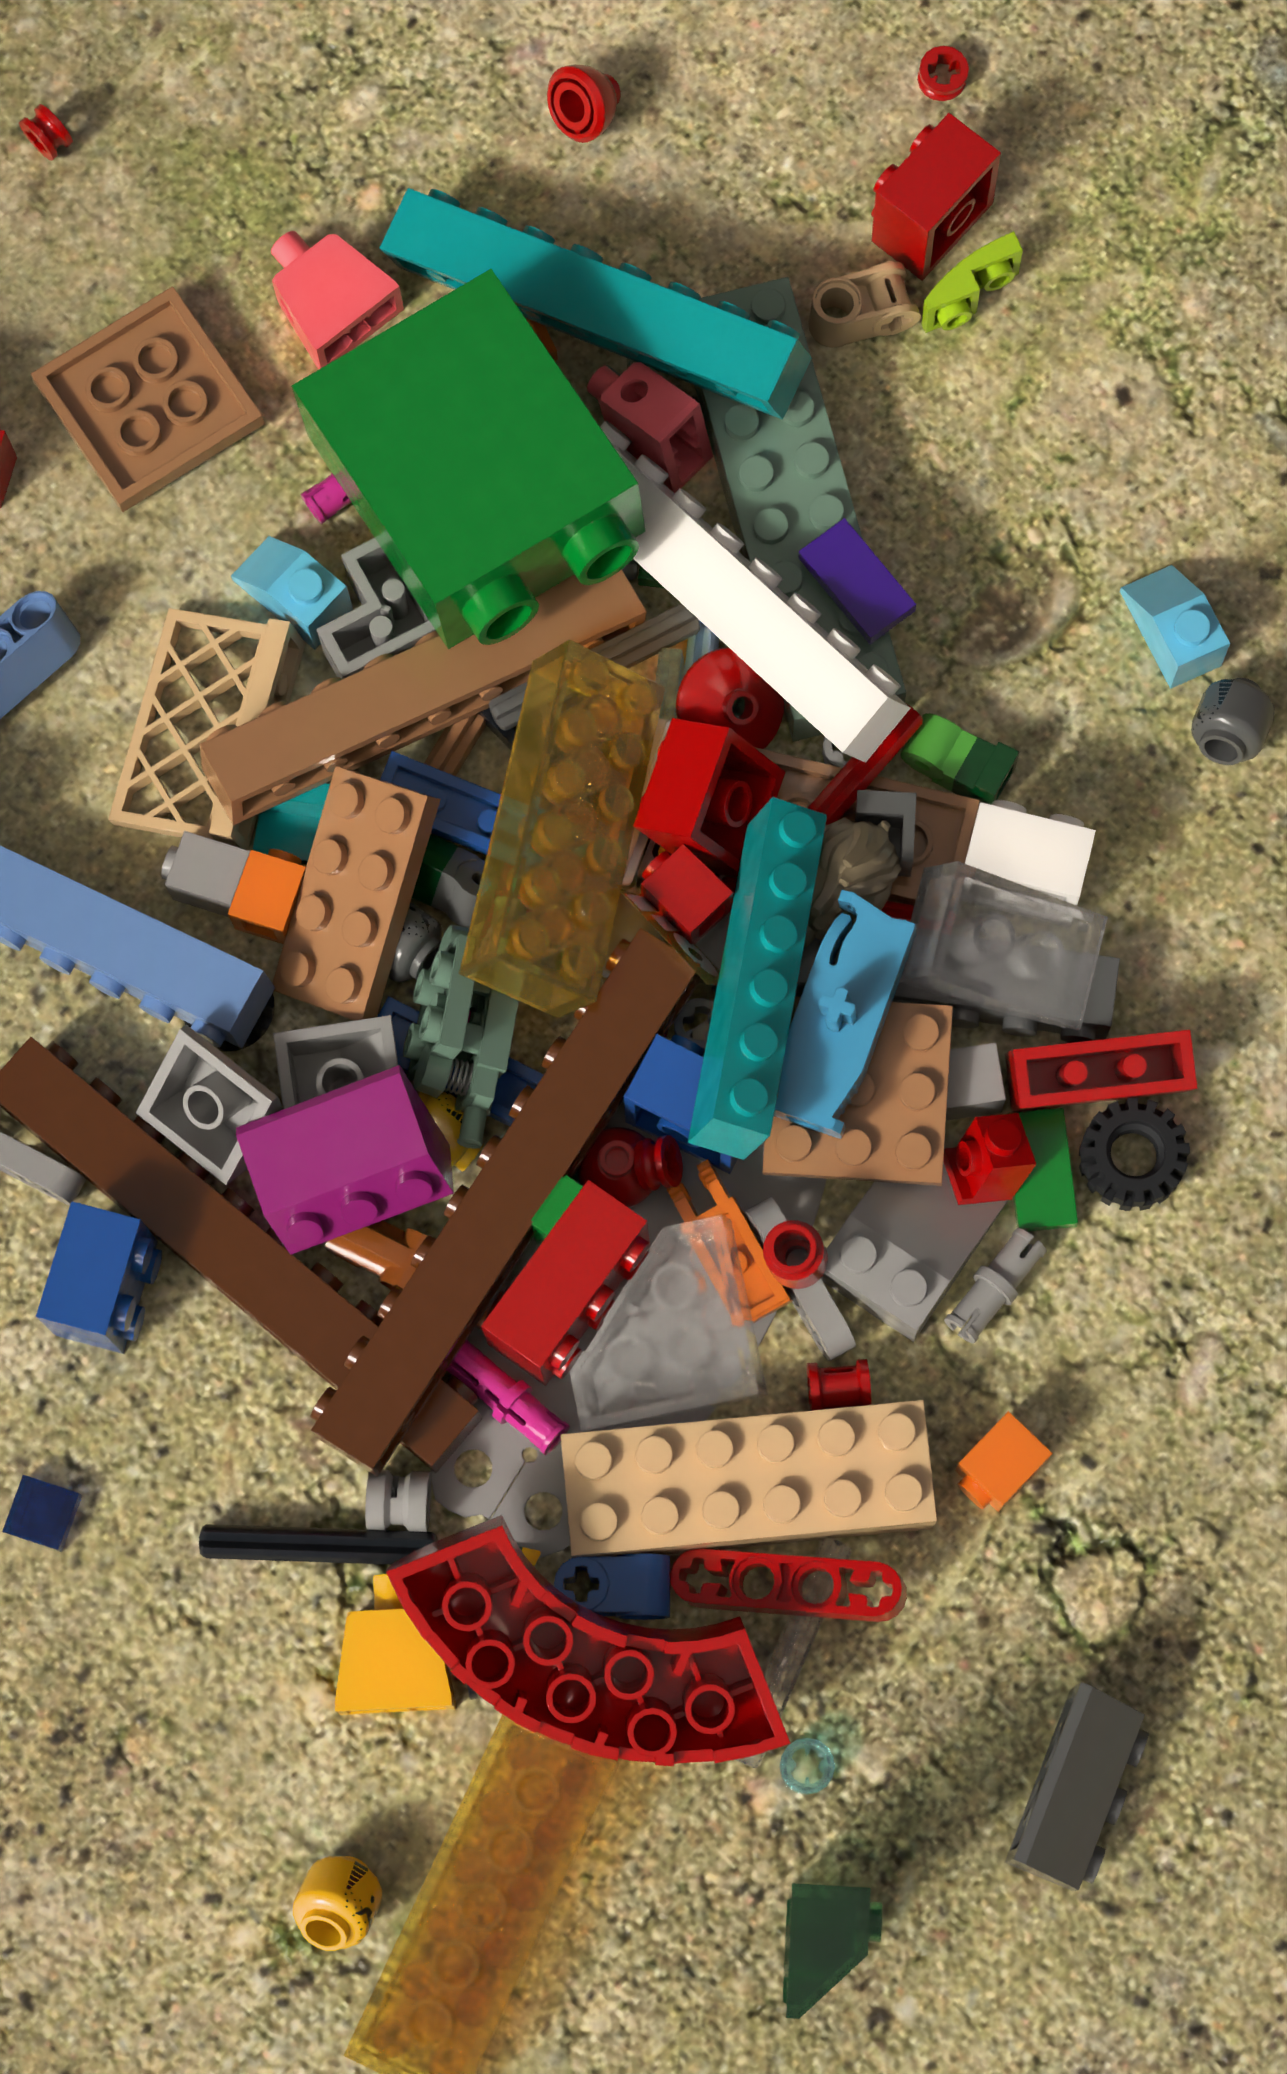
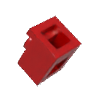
(990, 1160)

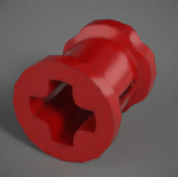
(839, 1386)

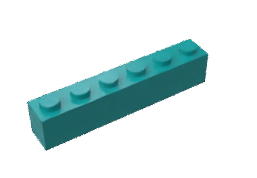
(758, 980)

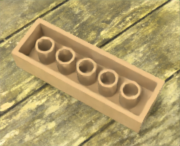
(749, 1481)

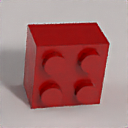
(934, 195)
(706, 793)

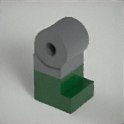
(449, 880)

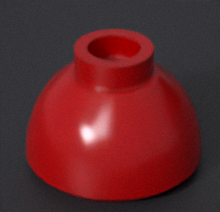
(582, 101)
(612, 1166)

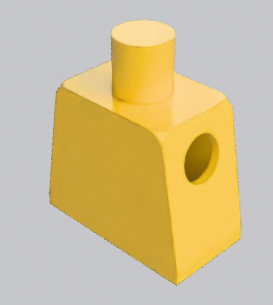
(388, 1662)

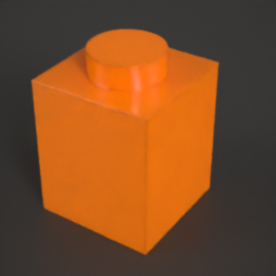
(267, 894)
(1001, 1463)

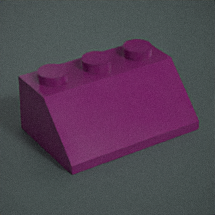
(346, 1160)

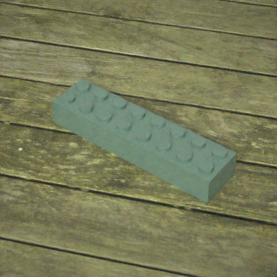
(786, 482)

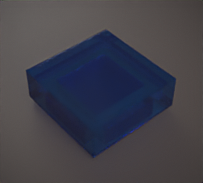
(42, 1513)

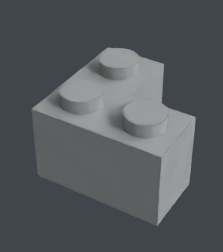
(386, 621)

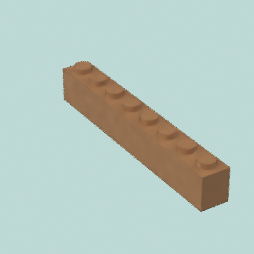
(400, 699)

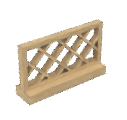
(269, 681)

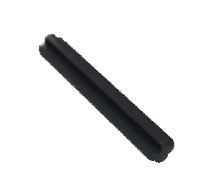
(309, 1544)

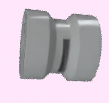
(398, 1500)

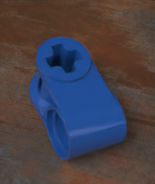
(628, 1585)

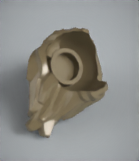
(855, 860)

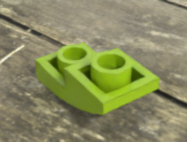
(958, 292)

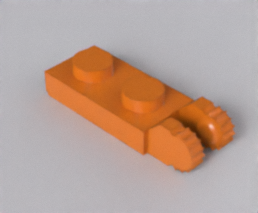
(762, 1289)

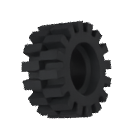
(1158, 1129)

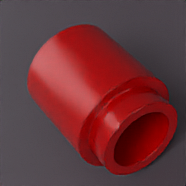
(789, 1237)

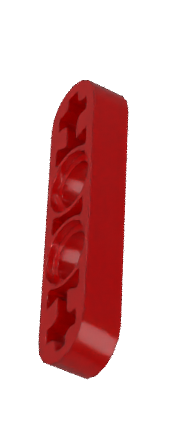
(789, 1576)

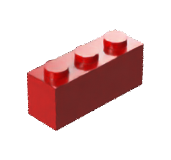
(1100, 1070)

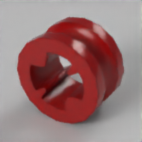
(948, 56)
(46, 132)
(658, 1163)

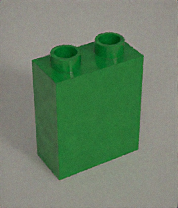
(473, 462)

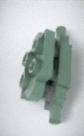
(447, 1040)

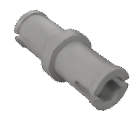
(995, 1285)

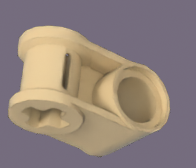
(871, 298)

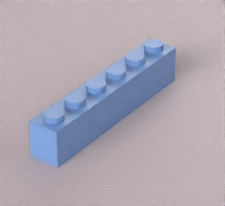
(129, 952)

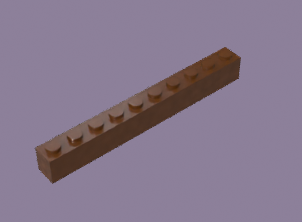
(492, 1219)
(212, 1232)

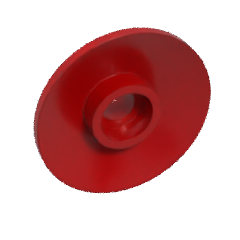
(715, 684)

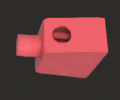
(332, 294)
(656, 418)

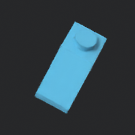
(293, 587)
(1176, 625)

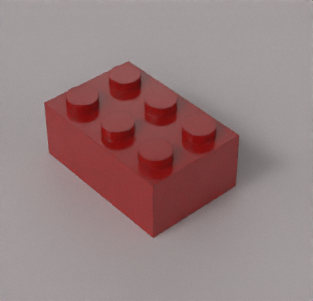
(568, 1284)

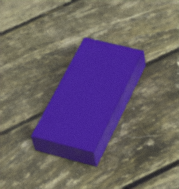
(857, 581)

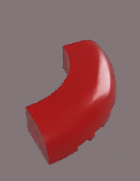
(578, 1673)

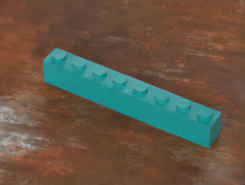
(600, 303)

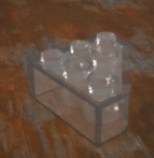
(673, 1335)

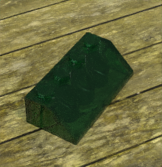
(824, 1940)

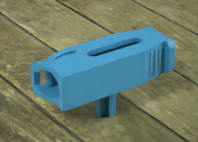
(841, 1014)

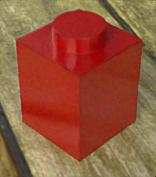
(686, 893)

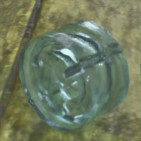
(788, 1765)

